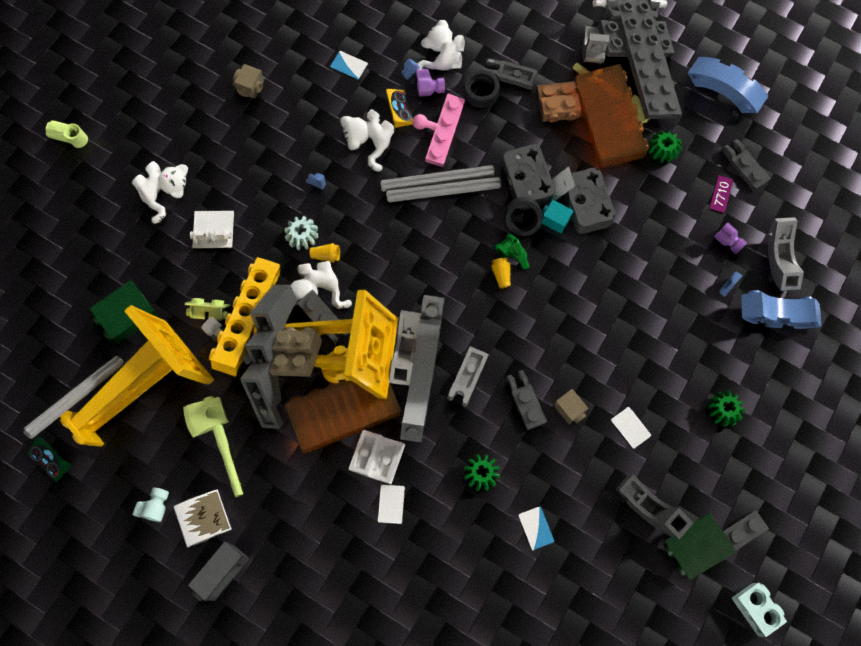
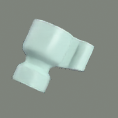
(154, 508)

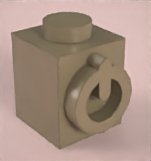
(248, 81)

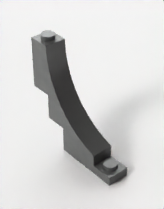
(423, 369)
(257, 381)

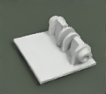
(212, 229)

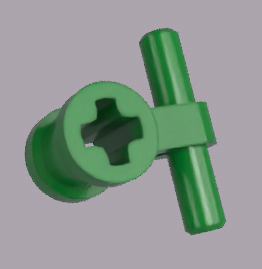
(511, 247)

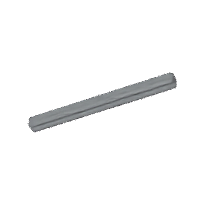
(437, 178)
(443, 189)
(72, 397)

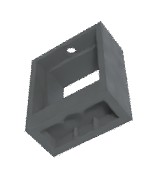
(218, 572)

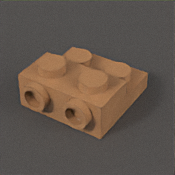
(558, 101)

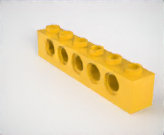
(231, 361)

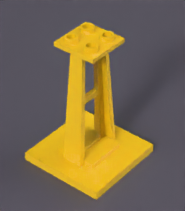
(369, 347)
(150, 364)

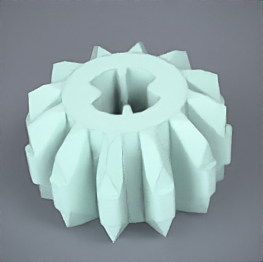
(302, 227)

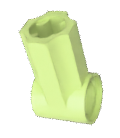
(68, 133)

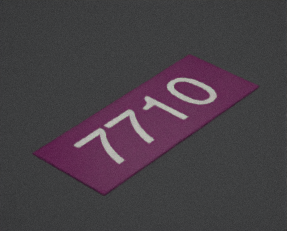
(721, 194)

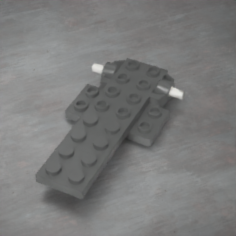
(646, 43)

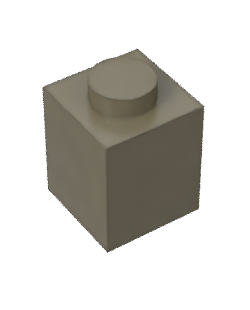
(571, 407)

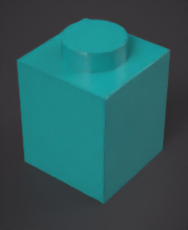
(556, 216)

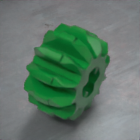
(665, 146)
(734, 411)
(486, 466)

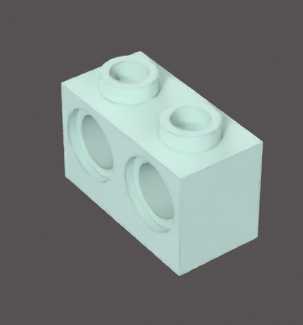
(755, 613)

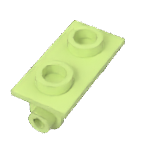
(199, 308)

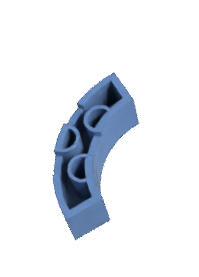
(730, 82)
(777, 311)

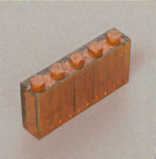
(611, 116)
(338, 413)

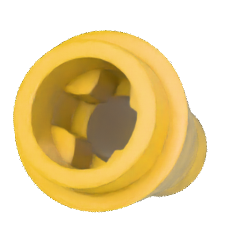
(326, 253)
(501, 270)

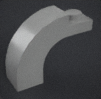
(594, 45)
(781, 255)
(405, 348)

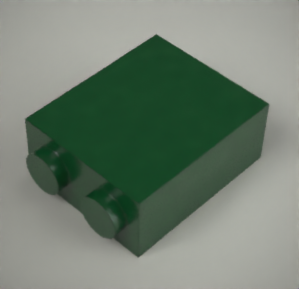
(112, 315)
(700, 547)

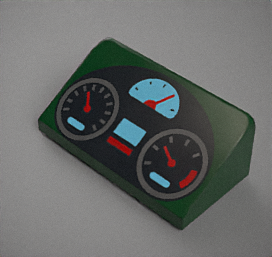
(48, 458)

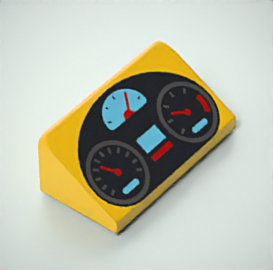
(399, 107)

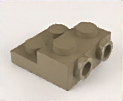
(295, 352)

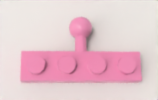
(443, 129)

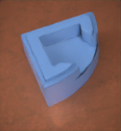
(410, 68)
(316, 180)
(730, 283)

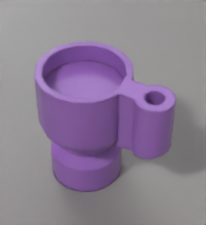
(426, 85)
(729, 236)

